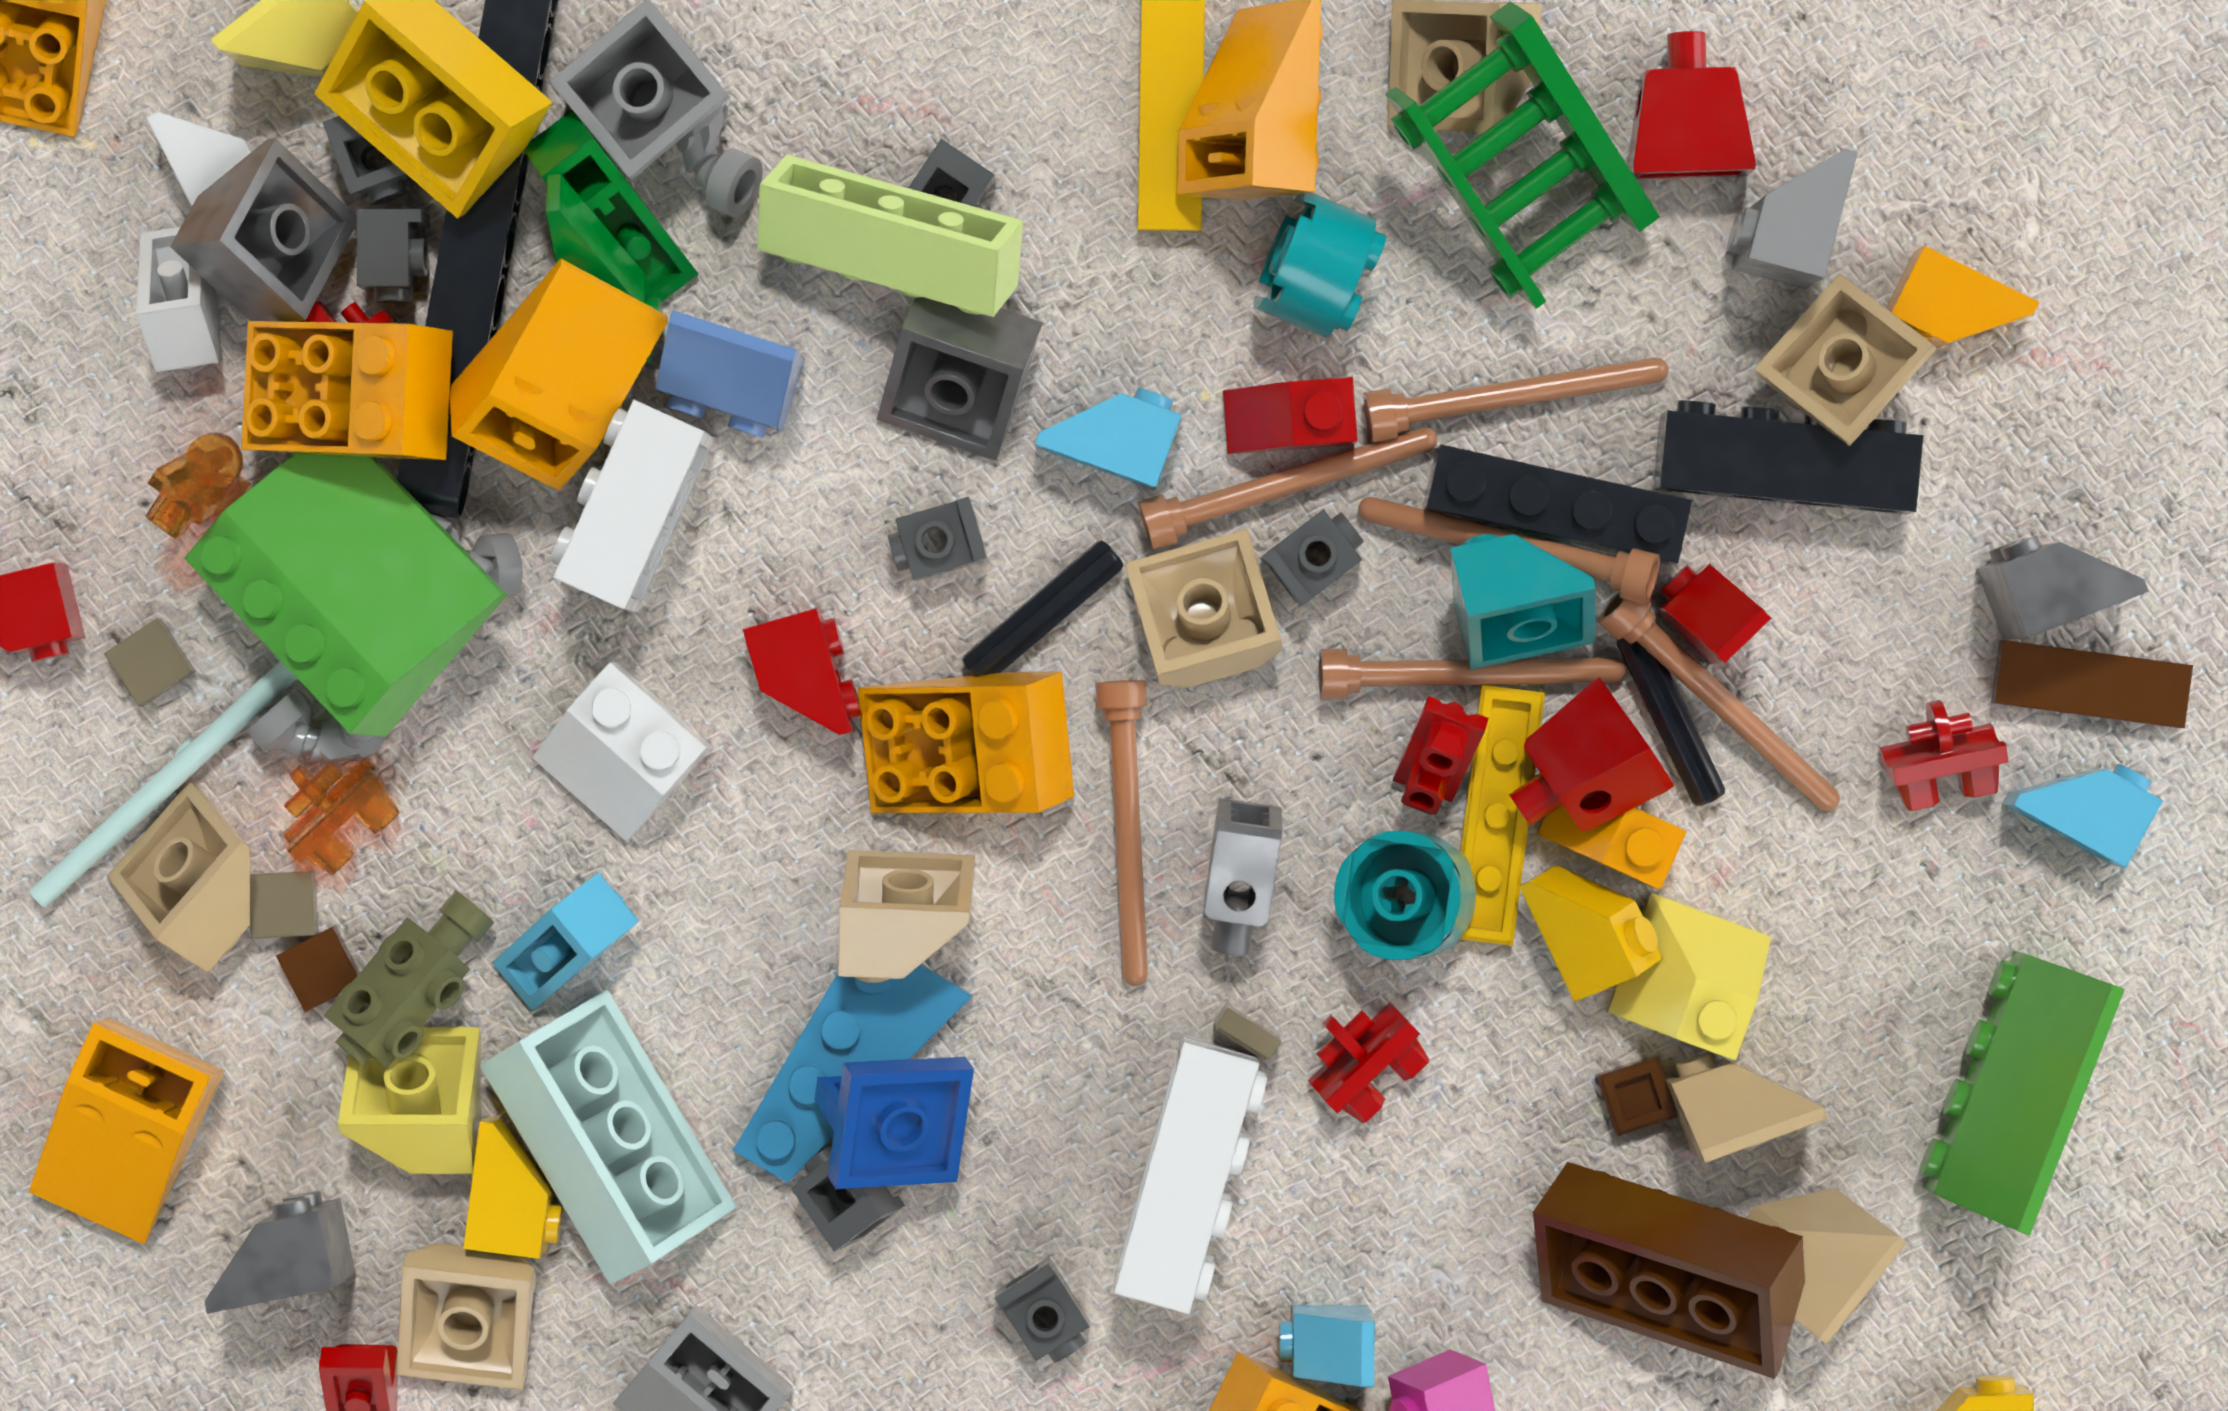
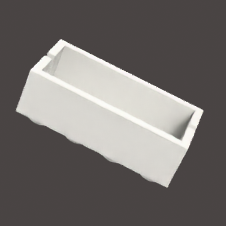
(1186, 1174)

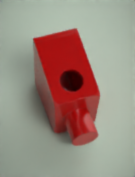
(1690, 117)
(1589, 763)

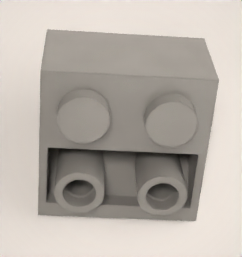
(704, 1371)

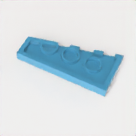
(849, 1025)

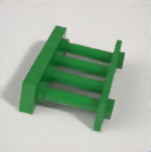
(1583, 148)

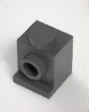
(350, 152)
(956, 171)
(391, 253)
(963, 540)
(1290, 564)
(834, 1212)
(1037, 1288)

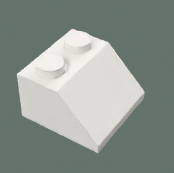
(620, 750)

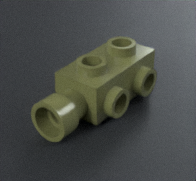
(406, 984)

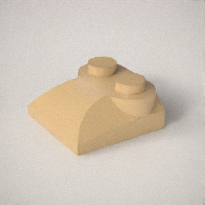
(1844, 359)
(1204, 610)
(465, 1316)

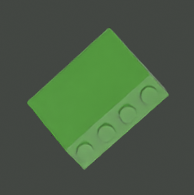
(347, 584)
(2020, 1090)

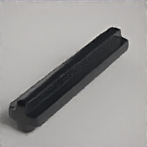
(1044, 610)
(1673, 724)

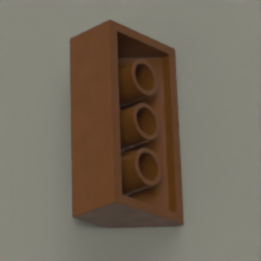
(1669, 1268)

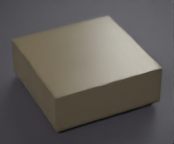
(150, 662)
(283, 904)
(1247, 1032)

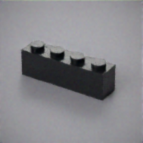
(1786, 460)
(1555, 504)

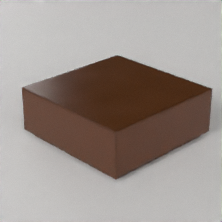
(318, 968)
(1636, 1095)

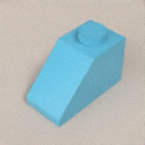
(1118, 436)
(2092, 810)
(565, 941)
(1330, 1343)

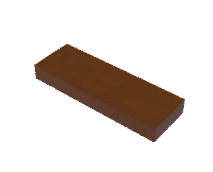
(2092, 684)

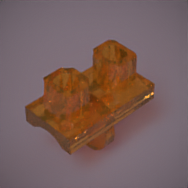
(197, 484)
(316, 831)

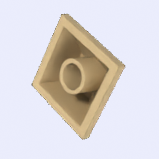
(1441, 41)
(189, 879)
(900, 910)
(1734, 1108)
(1842, 1254)

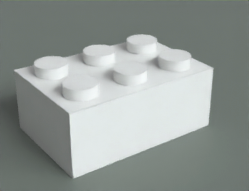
(631, 505)

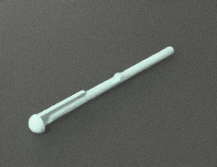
(186, 762)

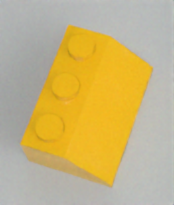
(432, 98)

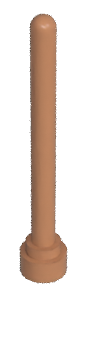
(1392, 413)
(1170, 518)
(1629, 573)
(1636, 623)
(1347, 674)
(1122, 706)

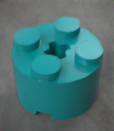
(1318, 265)
(1384, 924)

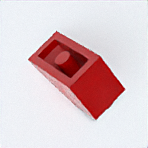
(1290, 416)
(39, 612)
(1710, 612)

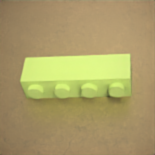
(889, 235)

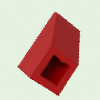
(799, 668)

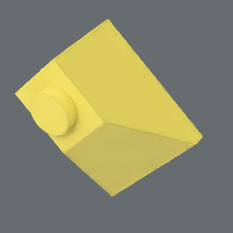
(288, 35)
(1702, 984)
(421, 1107)

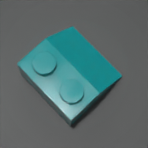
(1518, 600)

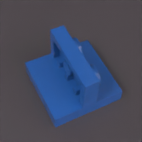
(896, 1121)

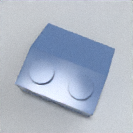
(729, 373)

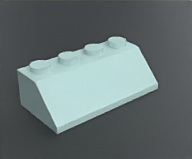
(608, 1137)

